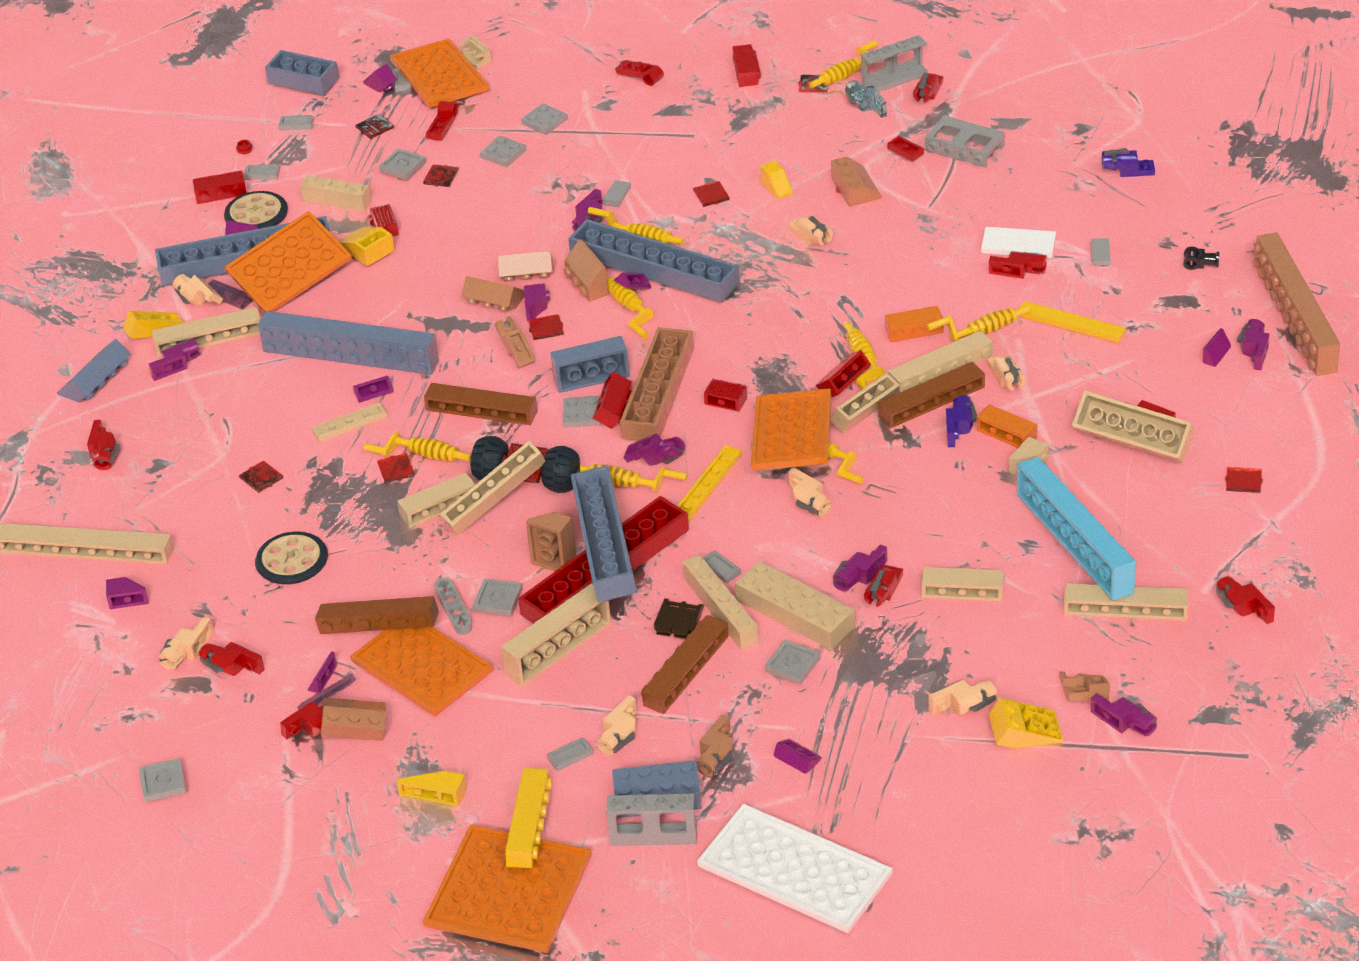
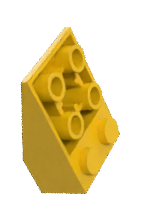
(368, 244)
(1024, 725)

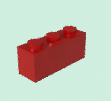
(746, 65)
(219, 187)
(844, 373)
(612, 400)

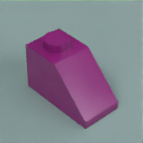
(381, 79)
(535, 299)
(125, 593)

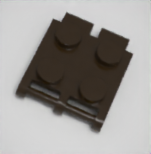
(677, 619)

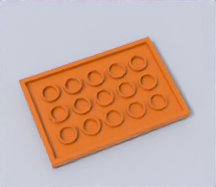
(439, 72)
(288, 262)
(791, 429)
(422, 666)

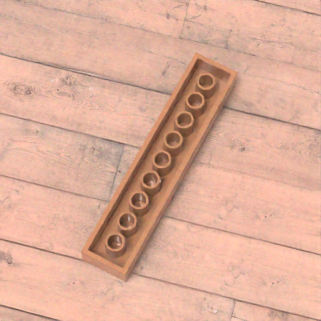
(1297, 304)

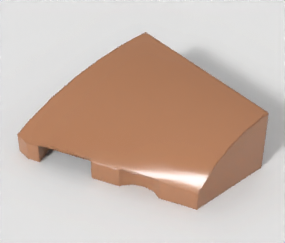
(1084, 686)

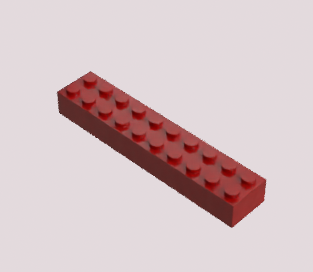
(645, 536)

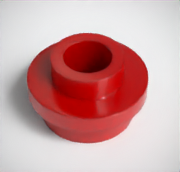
(244, 146)

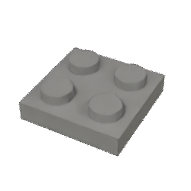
(544, 119)
(503, 151)
(402, 163)
(579, 411)
(497, 597)
(792, 662)
(162, 780)

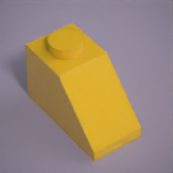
(775, 179)

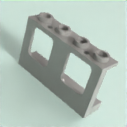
(894, 73)
(964, 132)
(651, 830)

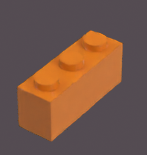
(912, 323)
(1005, 426)

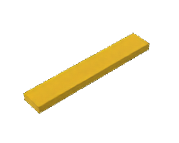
(1074, 322)
(709, 480)

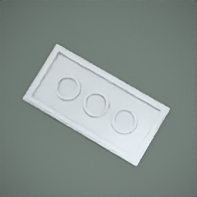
(1004, 240)

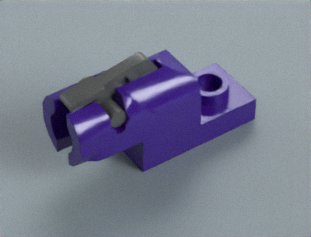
(1127, 163)
(959, 418)

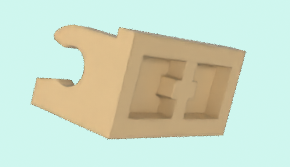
(476, 52)

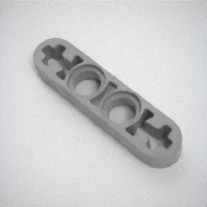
(456, 605)

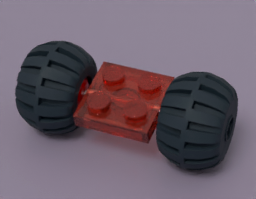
(555, 472)

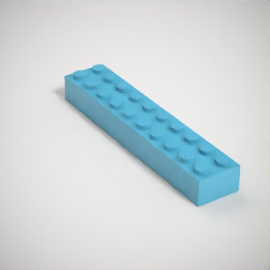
(1076, 528)

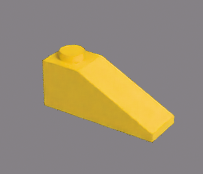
(140, 323)
(436, 787)

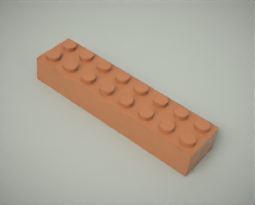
(657, 383)

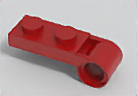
(648, 72)
(446, 114)

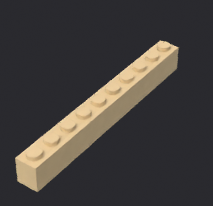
(85, 543)

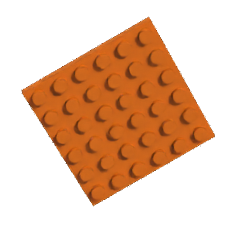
(504, 902)

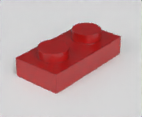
(905, 148)

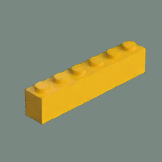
(528, 818)

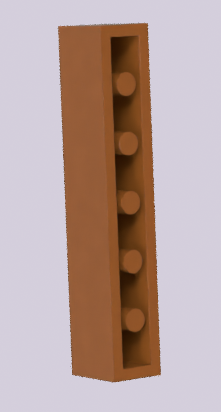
(931, 394)
(480, 404)
(377, 615)
(684, 664)

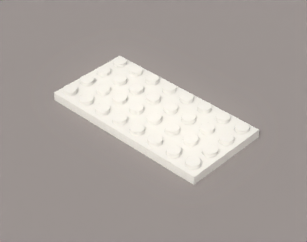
(795, 868)

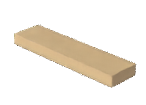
(349, 422)

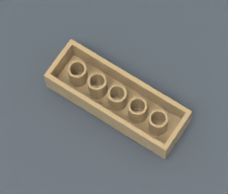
(1134, 427)
(795, 605)
(555, 636)

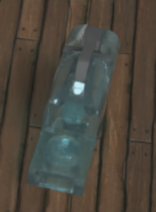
(866, 98)

